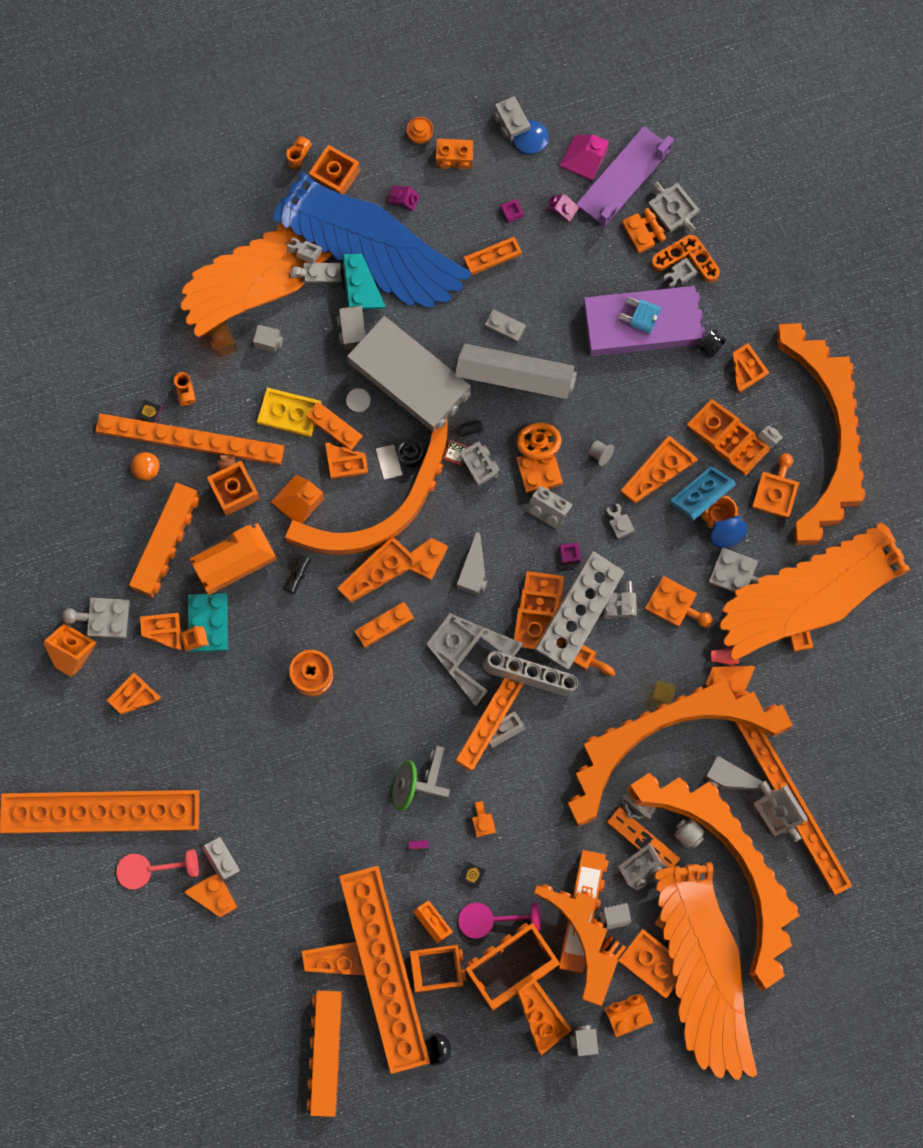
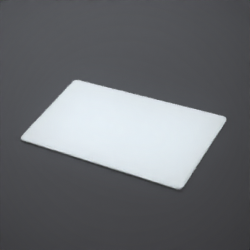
(389, 461)

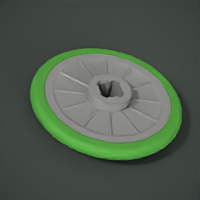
(404, 785)

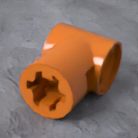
(300, 150)
(184, 393)

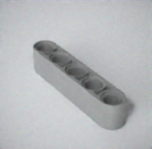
(521, 675)

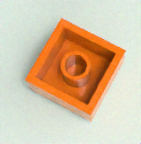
(335, 170)
(233, 488)

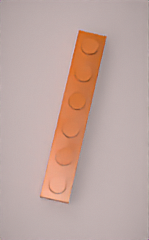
(488, 723)

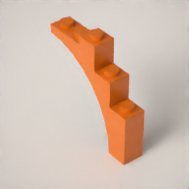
(591, 936)

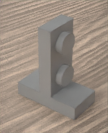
(432, 775)

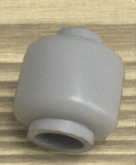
(689, 833)

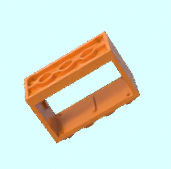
(506, 942)

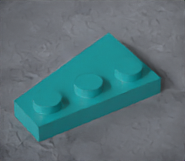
(360, 284)

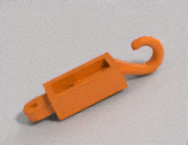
(586, 658)

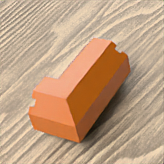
(233, 558)

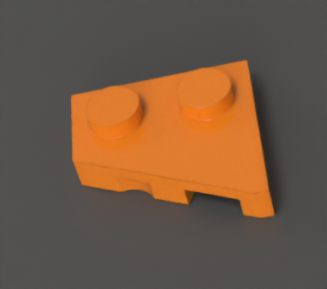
(429, 557)

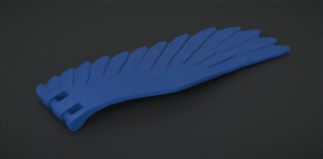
(391, 251)

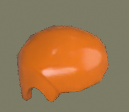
(144, 466)

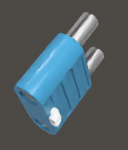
(644, 316)

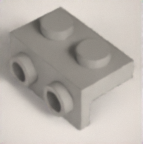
(511, 118)
(548, 507)

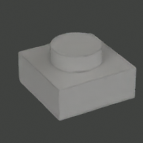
(770, 436)

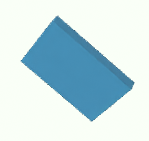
(702, 492)

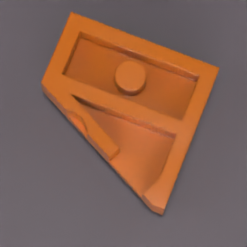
(747, 368)
(345, 462)
(162, 629)
(736, 676)
(132, 695)
(213, 895)

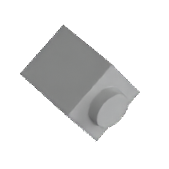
(267, 339)

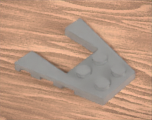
(455, 641)

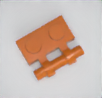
(638, 233)

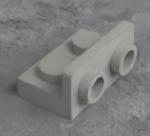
(479, 463)
(641, 867)

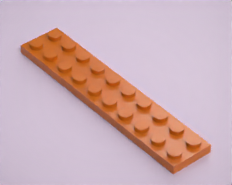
(99, 812)
(384, 969)

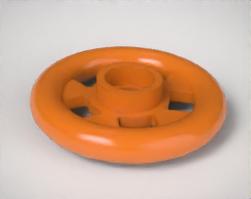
(539, 441)

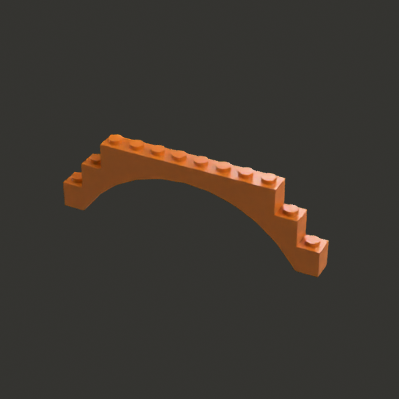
(835, 380)
(707, 703)
(770, 898)

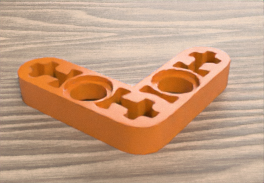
(691, 252)

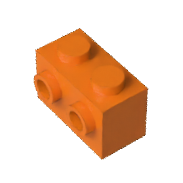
(454, 153)

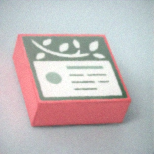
(452, 453)

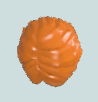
(719, 511)

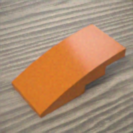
(728, 437)
(538, 605)

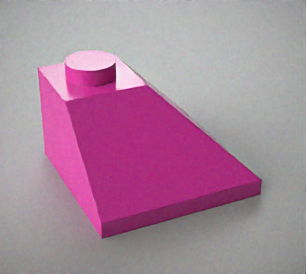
(585, 155)

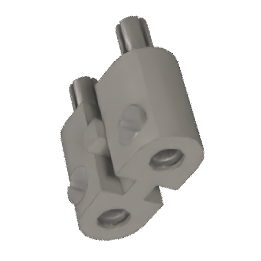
(621, 604)

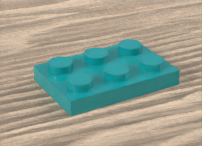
(212, 614)

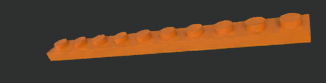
(190, 439)
(808, 830)

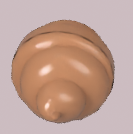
(225, 461)

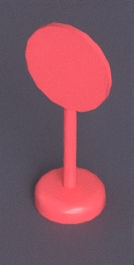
(136, 870)

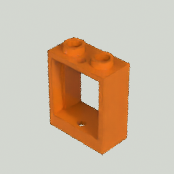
(458, 957)

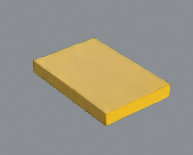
(286, 412)

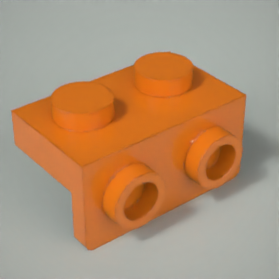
(628, 1015)

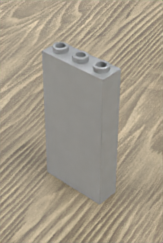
(516, 371)
(409, 374)

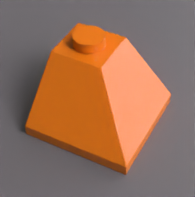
(298, 499)
(68, 649)

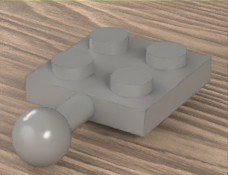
(733, 571)
(105, 618)

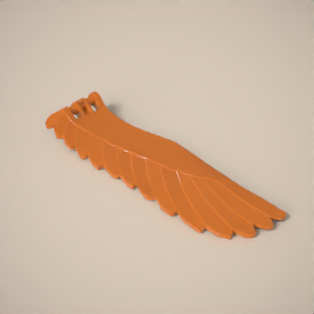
(244, 280)
(811, 593)
(707, 971)

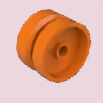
(308, 662)

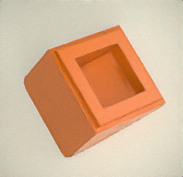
(194, 638)

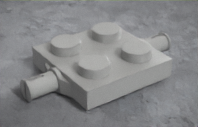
(673, 207)
(780, 810)

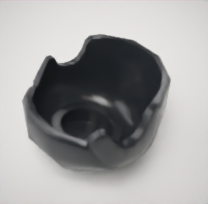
(438, 1049)

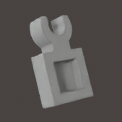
(306, 251)
(681, 272)
(620, 524)

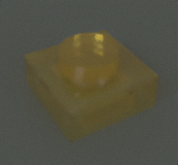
(664, 692)

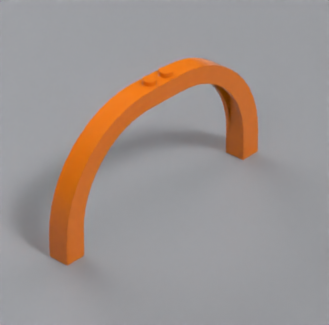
(373, 537)

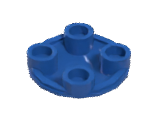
(533, 139)
(728, 532)

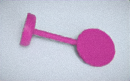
(477, 919)

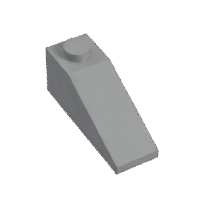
(473, 573)
(728, 776)

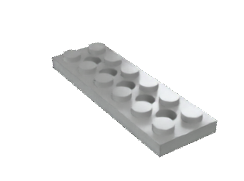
(567, 610)

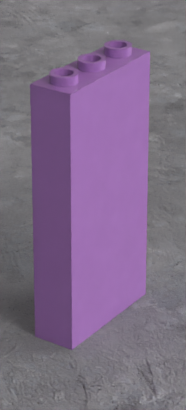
(675, 326)

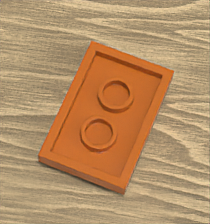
(650, 963)

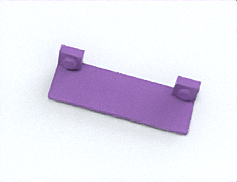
(625, 175)

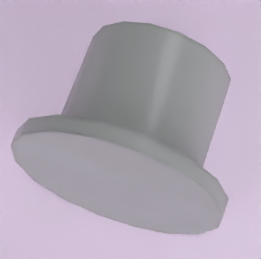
(358, 400)
(601, 452)

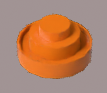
(420, 130)

